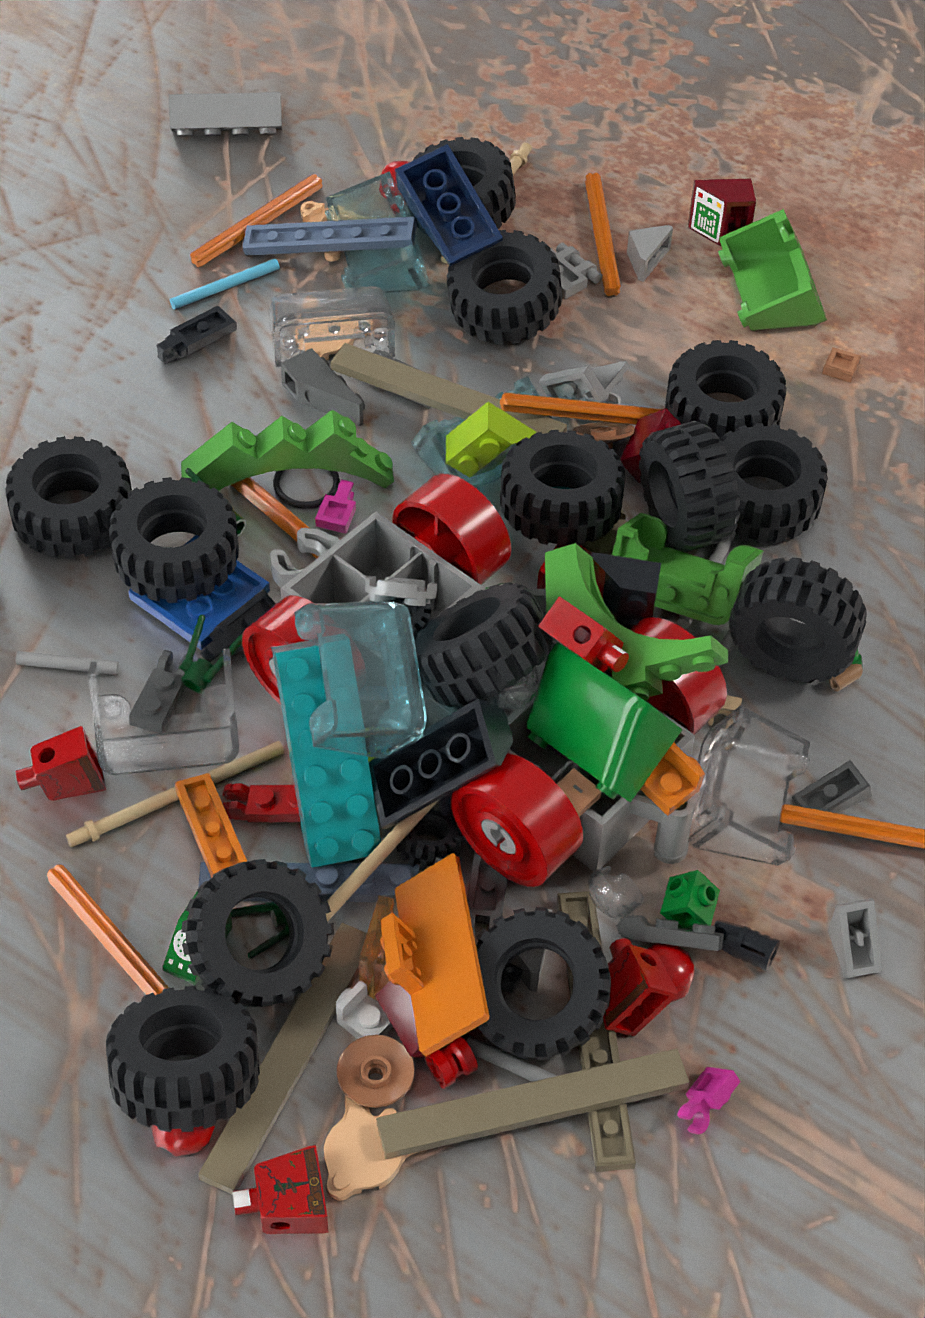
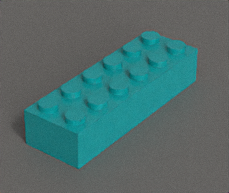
(329, 785)

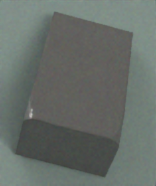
(835, 791)

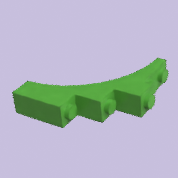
(285, 445)
(651, 660)

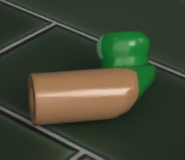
(850, 675)

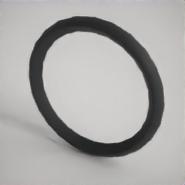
(276, 484)

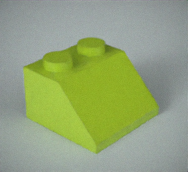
(484, 440)

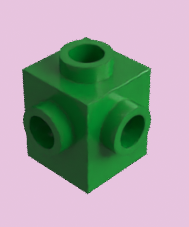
(690, 899)

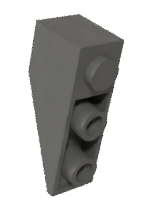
(319, 387)

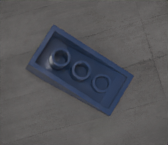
(447, 205)

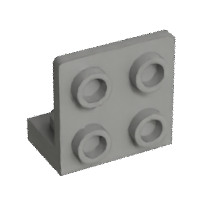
(584, 382)

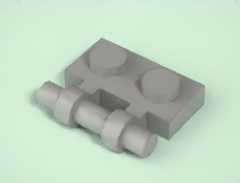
(574, 278)

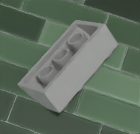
(225, 112)

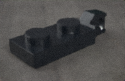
(195, 334)
(234, 625)

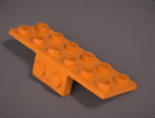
(436, 955)

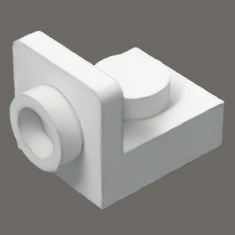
(361, 1013)

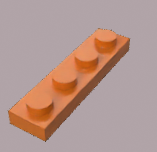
(209, 823)

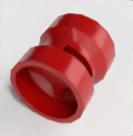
(451, 1062)

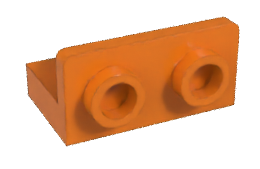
(673, 780)

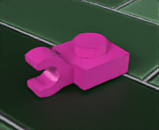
(338, 510)
(708, 1092)

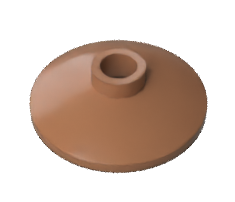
(606, 431)
(370, 1056)

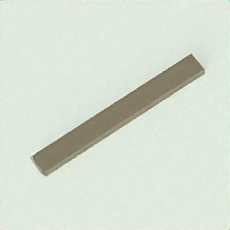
(425, 387)
(284, 1064)
(531, 1103)
(608, 1126)

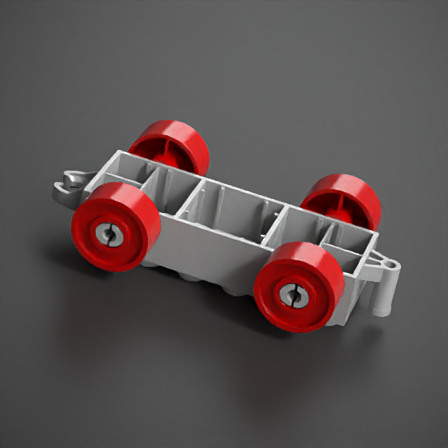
(517, 811)

